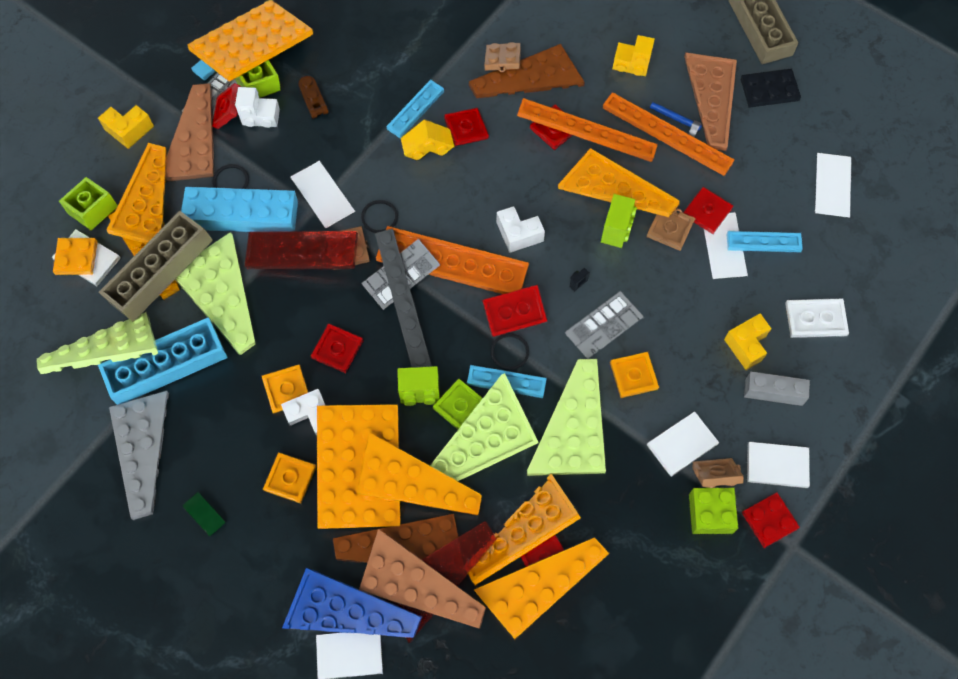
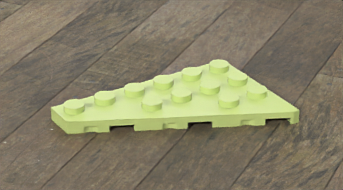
(218, 290)
(116, 343)
(575, 430)
(488, 435)

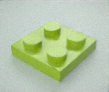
(457, 403)

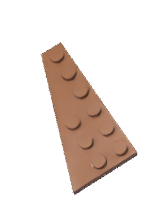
(713, 91)
(192, 146)
(408, 580)

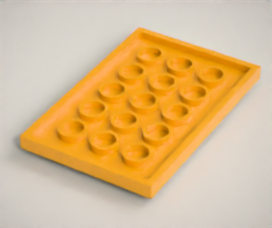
(250, 40)
(340, 459)

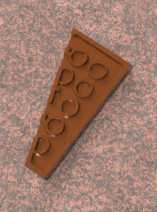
(536, 73)
(418, 537)

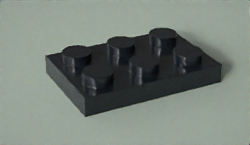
(770, 88)

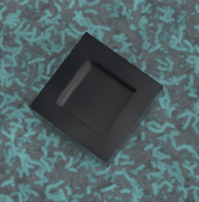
(578, 279)

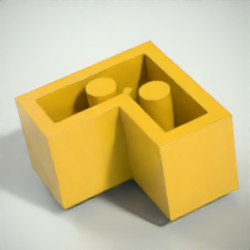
(634, 58)
(126, 128)
(427, 138)
(745, 341)

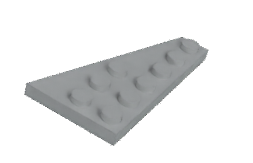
(139, 447)

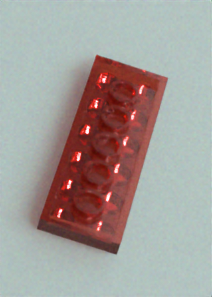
(301, 250)

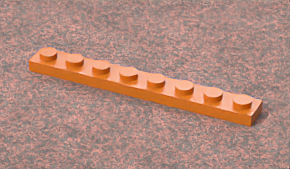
(587, 130)
(668, 134)

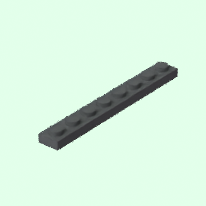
(403, 299)

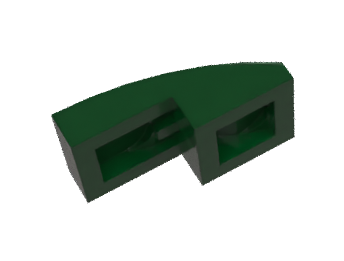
(203, 514)

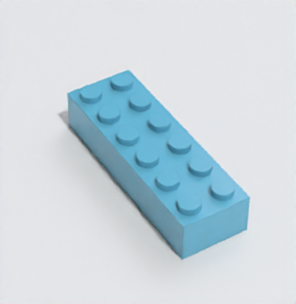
(241, 209)
(177, 357)

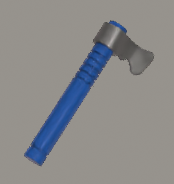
(695, 126)

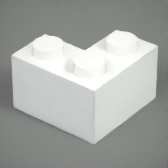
(255, 110)
(519, 233)
(303, 408)

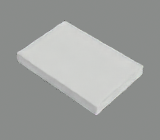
(104, 261)
(817, 318)
(682, 444)
(778, 465)
(348, 655)

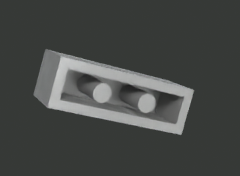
(776, 388)

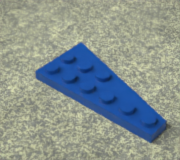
(338, 607)

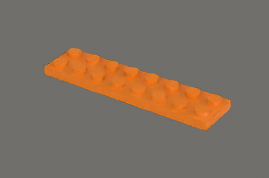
(467, 264)

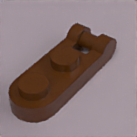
(312, 96)

